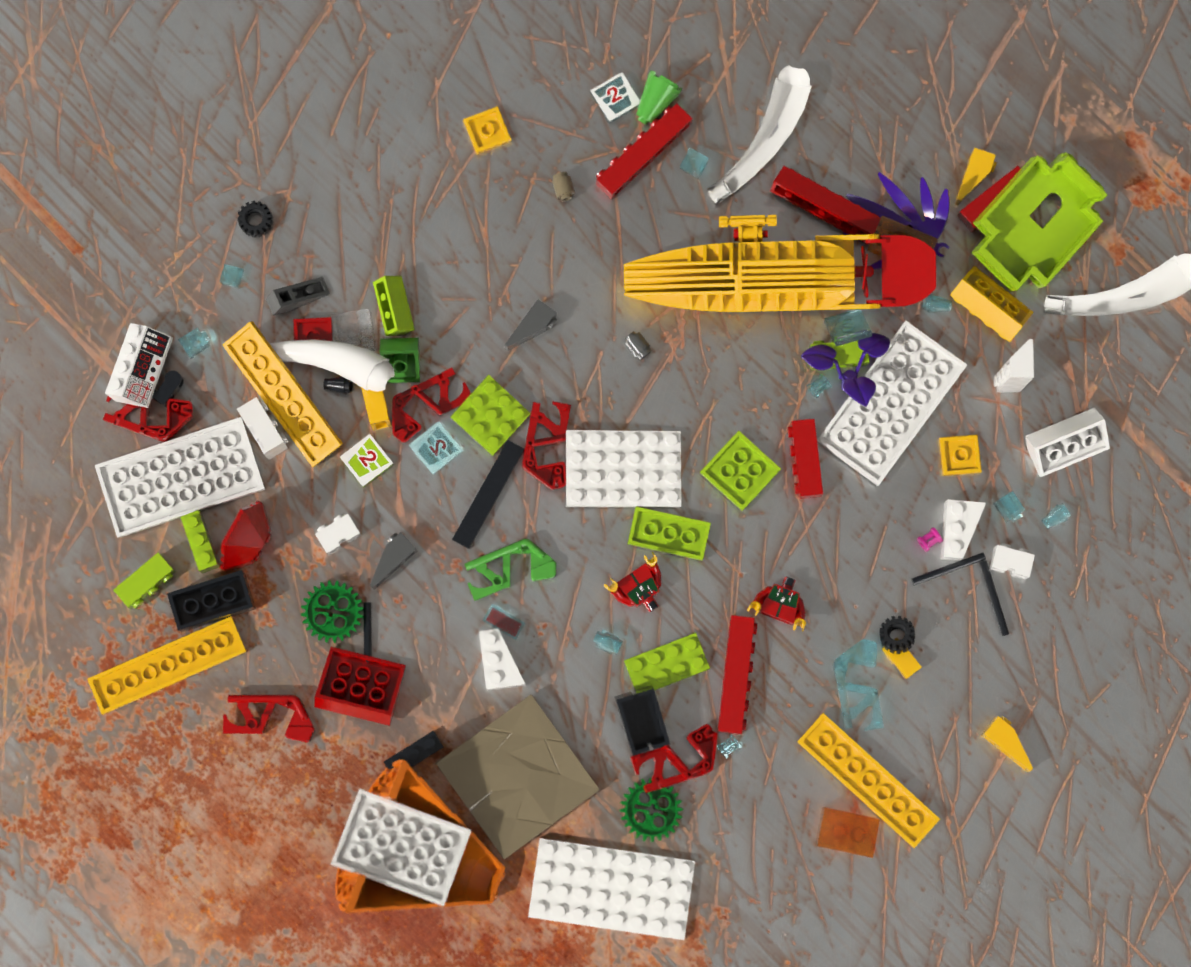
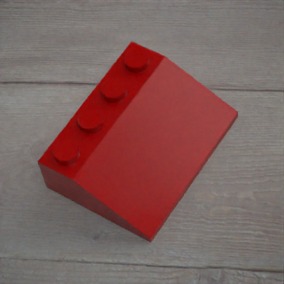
(359, 687)

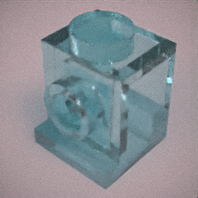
(188, 340)

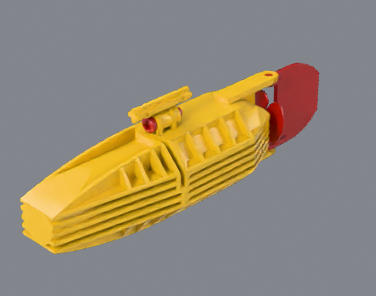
(781, 273)

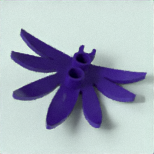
(929, 226)

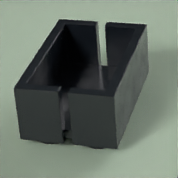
(642, 720)

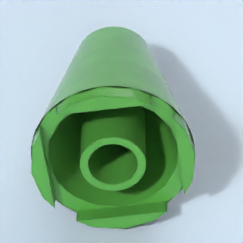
(656, 97)

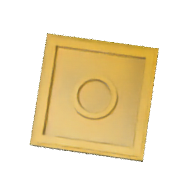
(487, 130)
(960, 455)

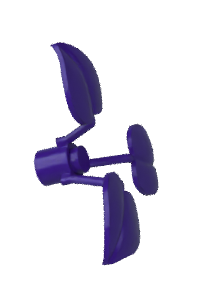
(859, 389)

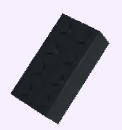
(211, 601)

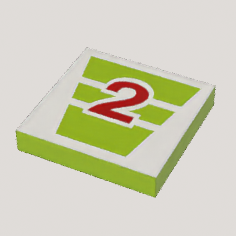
(366, 460)

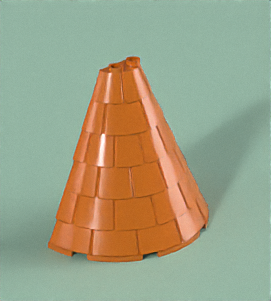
(475, 877)

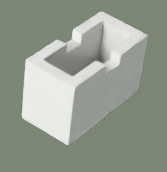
(336, 533)
(1013, 560)

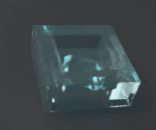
(231, 276)

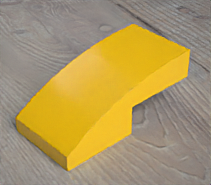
(904, 662)

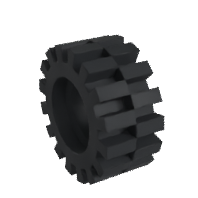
(255, 208)
(897, 645)

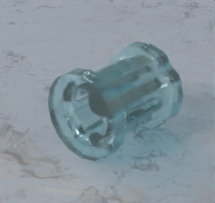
(818, 386)
(729, 746)

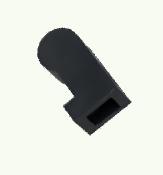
(169, 388)

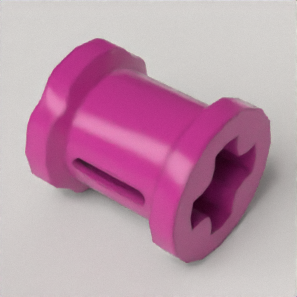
(932, 534)

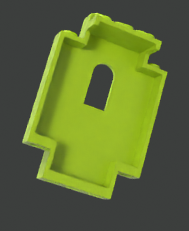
(1015, 244)

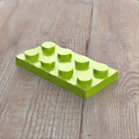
(669, 533)
(667, 663)

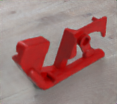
(178, 414)
(403, 425)
(552, 474)
(299, 728)
(704, 742)

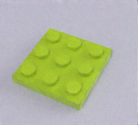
(490, 415)
(740, 470)

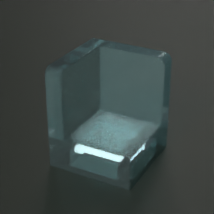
(694, 163)

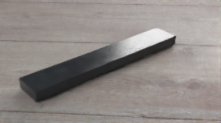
(488, 494)

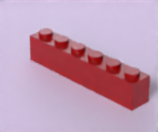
(643, 151)
(824, 203)
(736, 675)

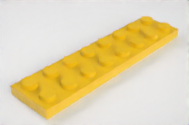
(282, 394)
(166, 665)
(868, 780)

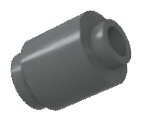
(637, 345)

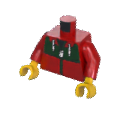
(639, 586)
(781, 604)

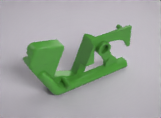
(542, 567)

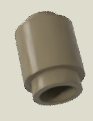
(563, 186)

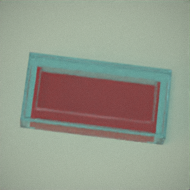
(504, 622)

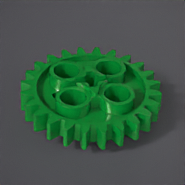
(335, 595)
(647, 827)

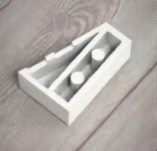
(498, 663)

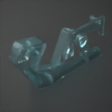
(863, 654)

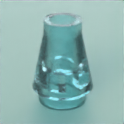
(935, 303)
(1056, 516)

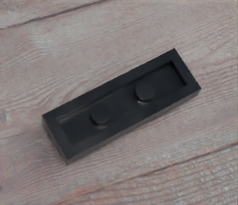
(417, 751)

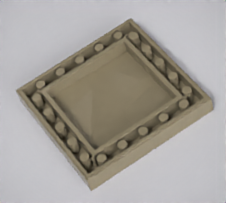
(517, 776)

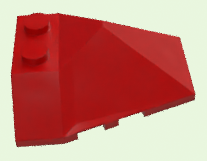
(245, 537)

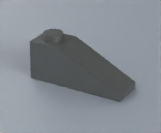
(296, 295)
(534, 323)
(393, 557)

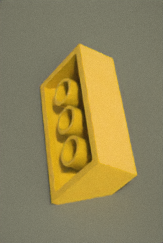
(991, 303)

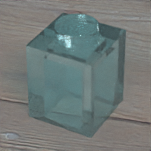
(1010, 507)

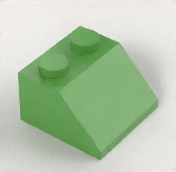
(404, 358)

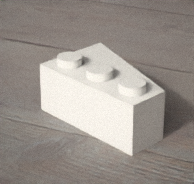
(263, 428)
(958, 527)

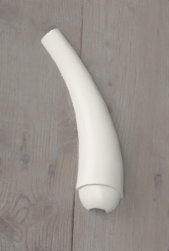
(785, 107)
(1161, 284)
(347, 360)

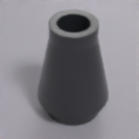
(338, 385)

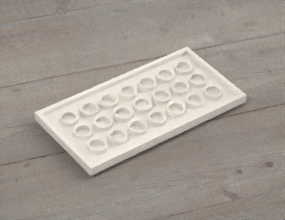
(908, 389)
(179, 477)
(611, 889)

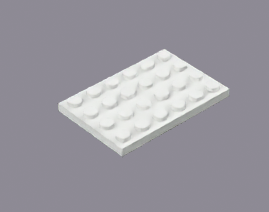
(623, 468)
(401, 847)

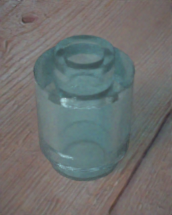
(607, 642)

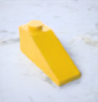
(977, 170)
(1006, 740)

